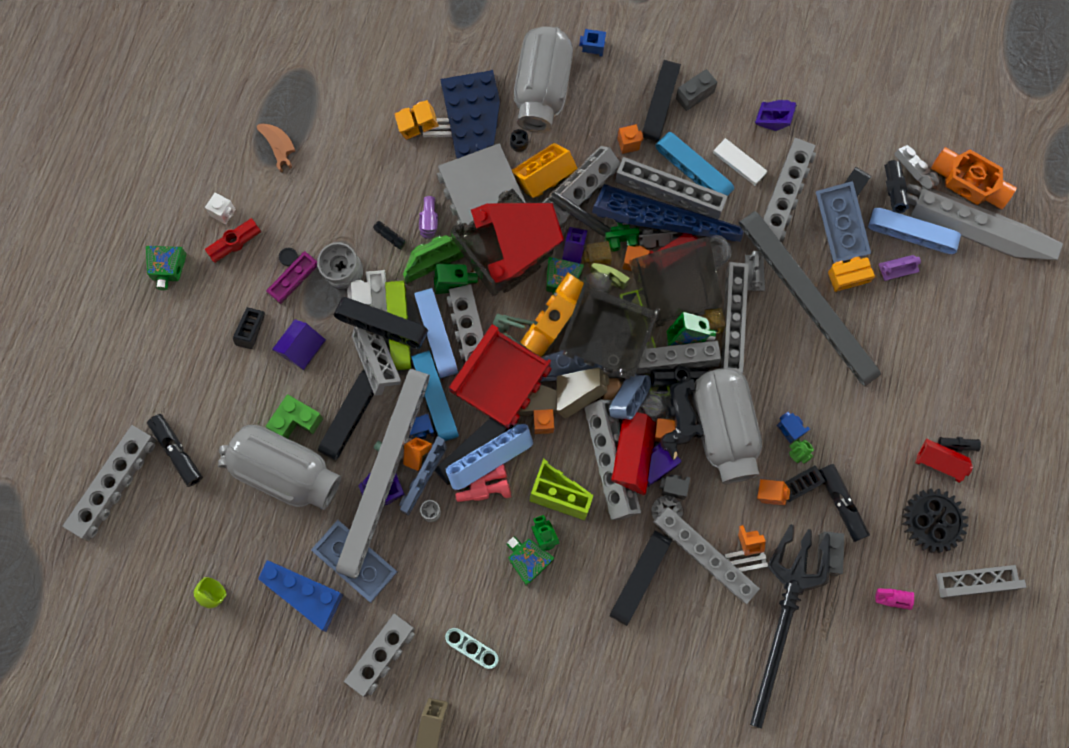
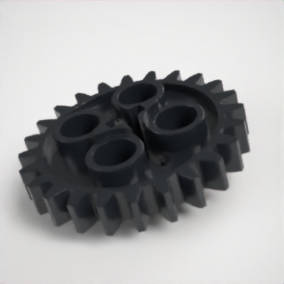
(920, 508)

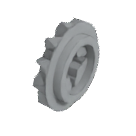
(667, 501)

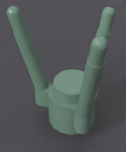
(504, 322)

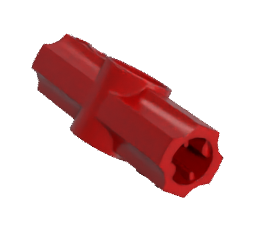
(222, 246)

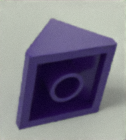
(299, 344)

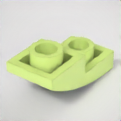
(618, 278)

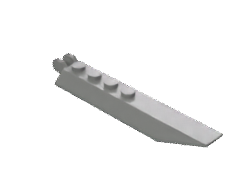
(981, 225)

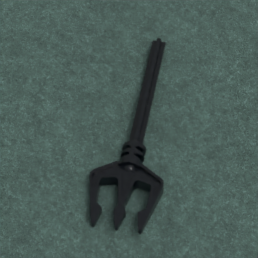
(795, 582)

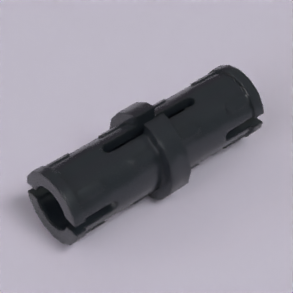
(960, 444)

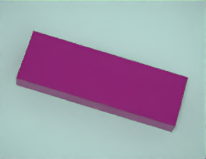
(292, 277)

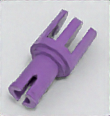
(428, 218)

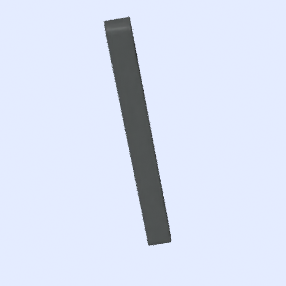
(810, 298)

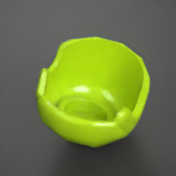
(209, 593)

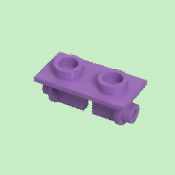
(899, 267)

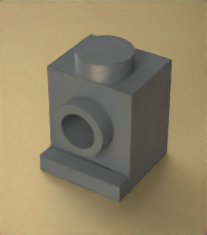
(675, 486)

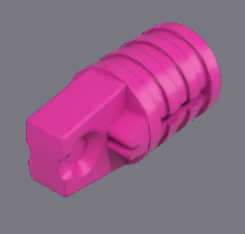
(895, 598)

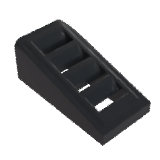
(245, 339)
(817, 477)

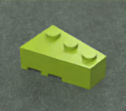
(560, 493)

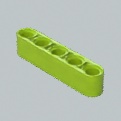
(397, 305)

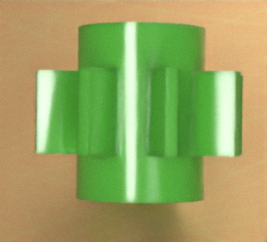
(801, 451)

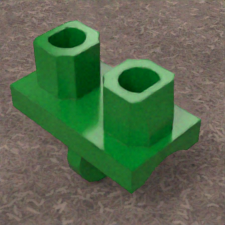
(622, 233)
(544, 533)

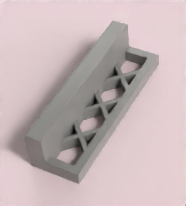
(369, 356)
(983, 587)

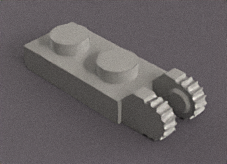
(917, 167)

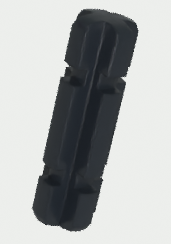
(389, 235)

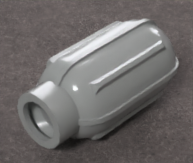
(542, 77)
(728, 424)
(280, 467)

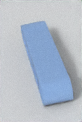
(914, 230)
(436, 333)
(489, 456)

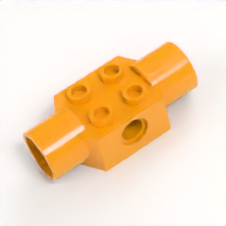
(542, 334)

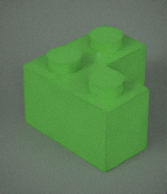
(293, 413)

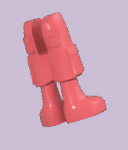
(481, 491)

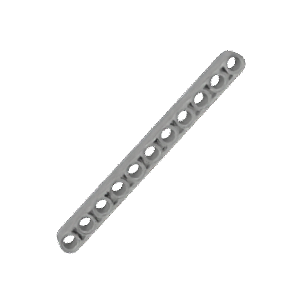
(382, 474)

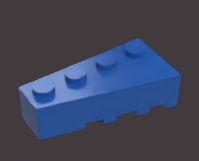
(308, 597)

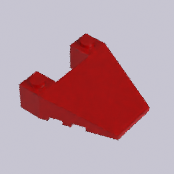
(523, 233)

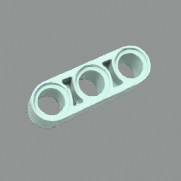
(462, 645)

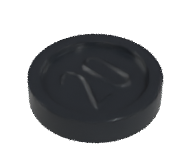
(287, 256)

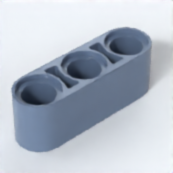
(630, 397)

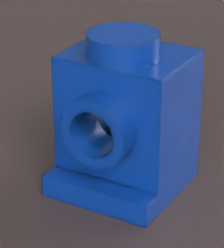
(593, 42)
(422, 427)
(792, 427)

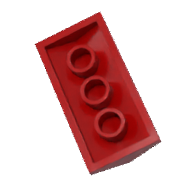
(634, 453)

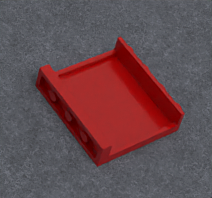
(500, 377)

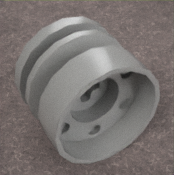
(335, 257)

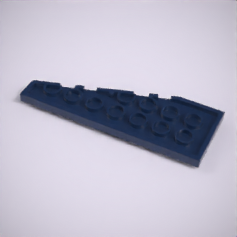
(472, 111)
(647, 212)

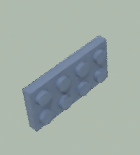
(843, 222)
(374, 572)

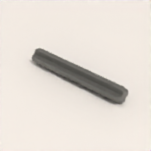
(578, 213)

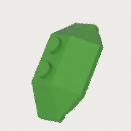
(426, 257)

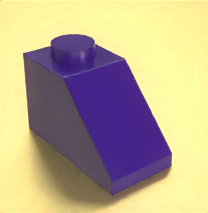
(574, 245)
(661, 464)

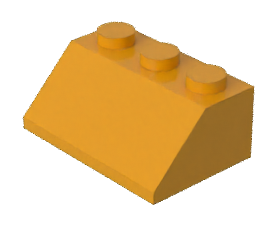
(544, 170)

